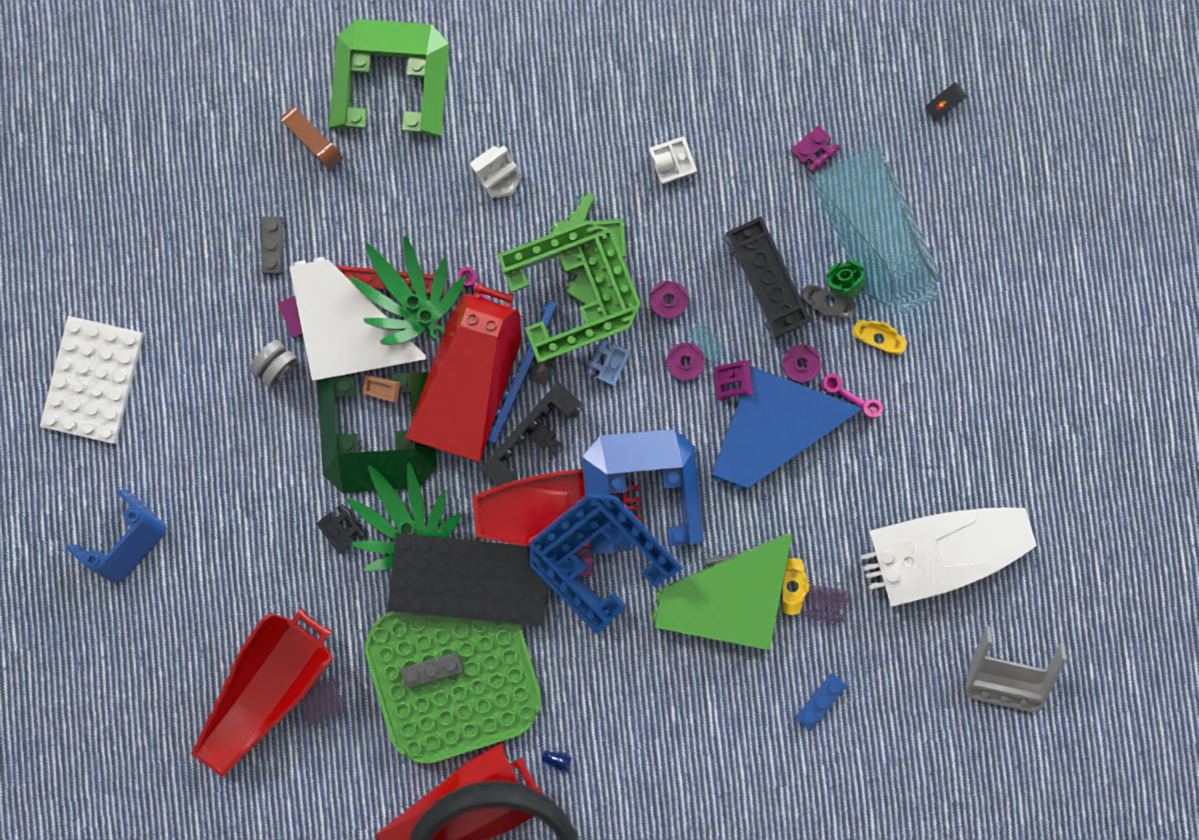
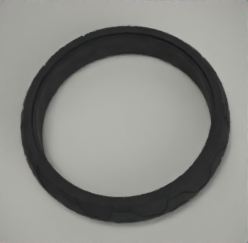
(491, 795)

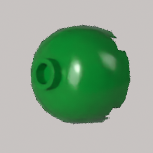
(846, 279)

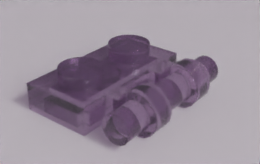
(827, 597)

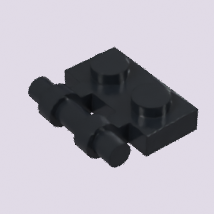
(335, 531)

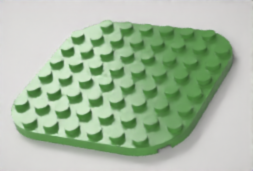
(462, 711)

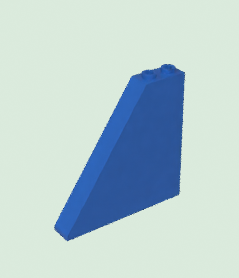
(774, 427)

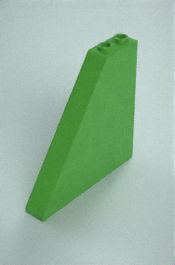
(729, 599)

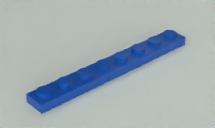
(518, 379)

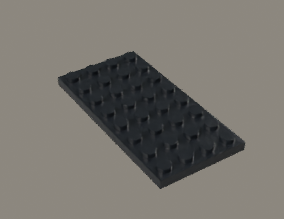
(465, 580)

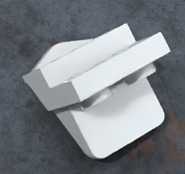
(497, 172)

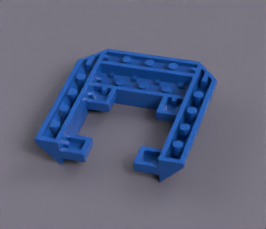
(666, 450)
(558, 564)

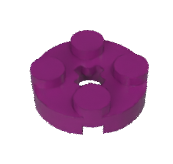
(670, 289)
(674, 361)
(801, 374)

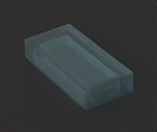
(706, 342)

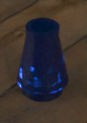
(557, 760)

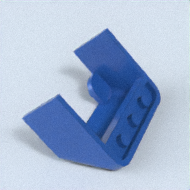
(130, 550)

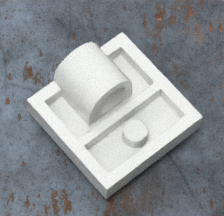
(672, 160)

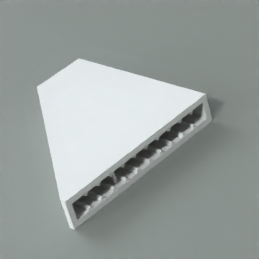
(334, 327)

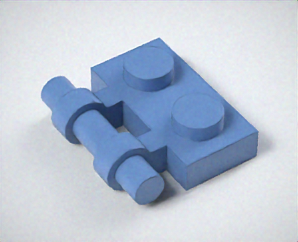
(613, 364)

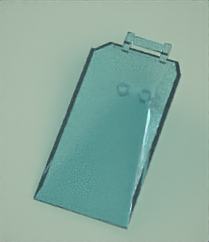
(878, 229)

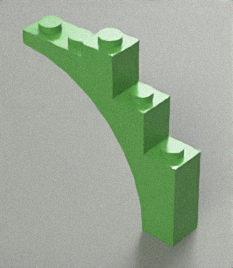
(580, 287)

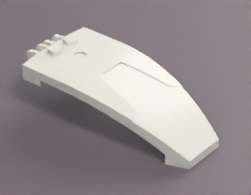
(947, 550)

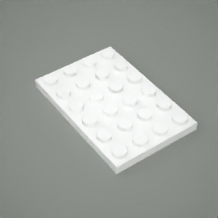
(92, 379)

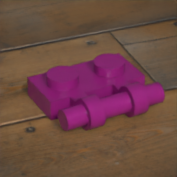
(810, 145)

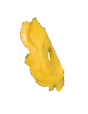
(892, 342)
(793, 601)

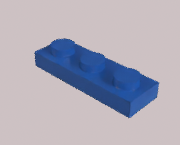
(821, 701)

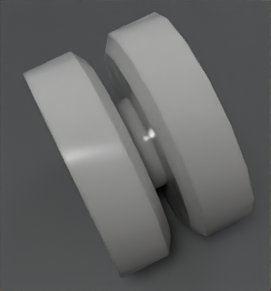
(273, 364)

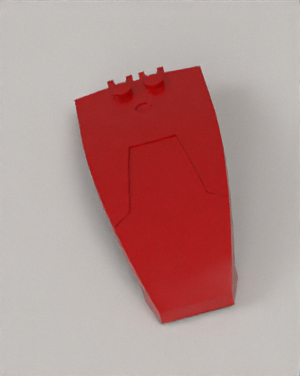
(529, 505)

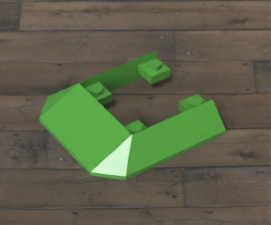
(426, 57)
(609, 278)

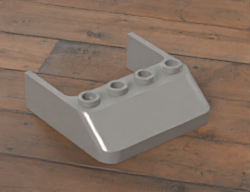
(1010, 682)

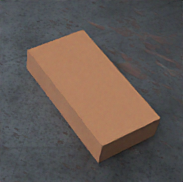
(381, 388)

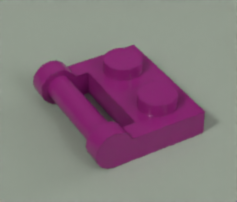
(731, 374)

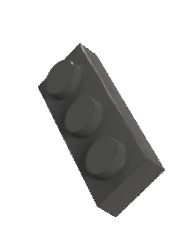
(272, 244)
(431, 669)

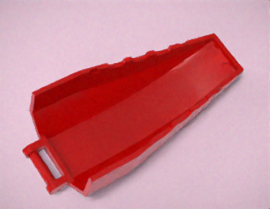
(264, 684)
(476, 824)

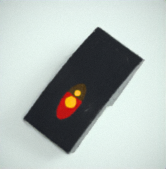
(946, 101)

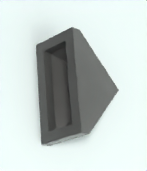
(541, 371)

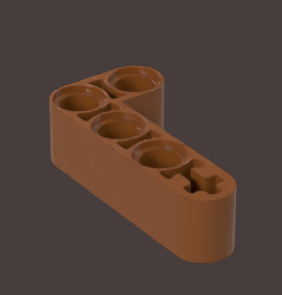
(311, 138)

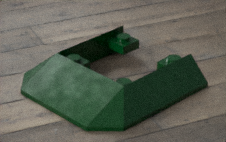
(340, 453)

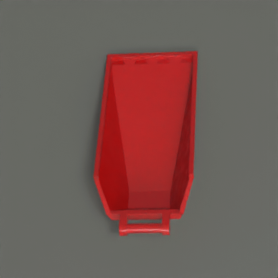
(468, 375)

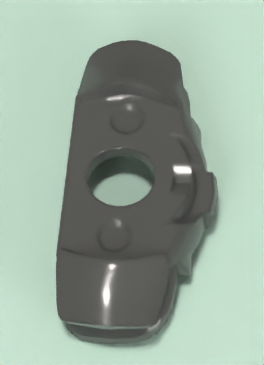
(841, 308)

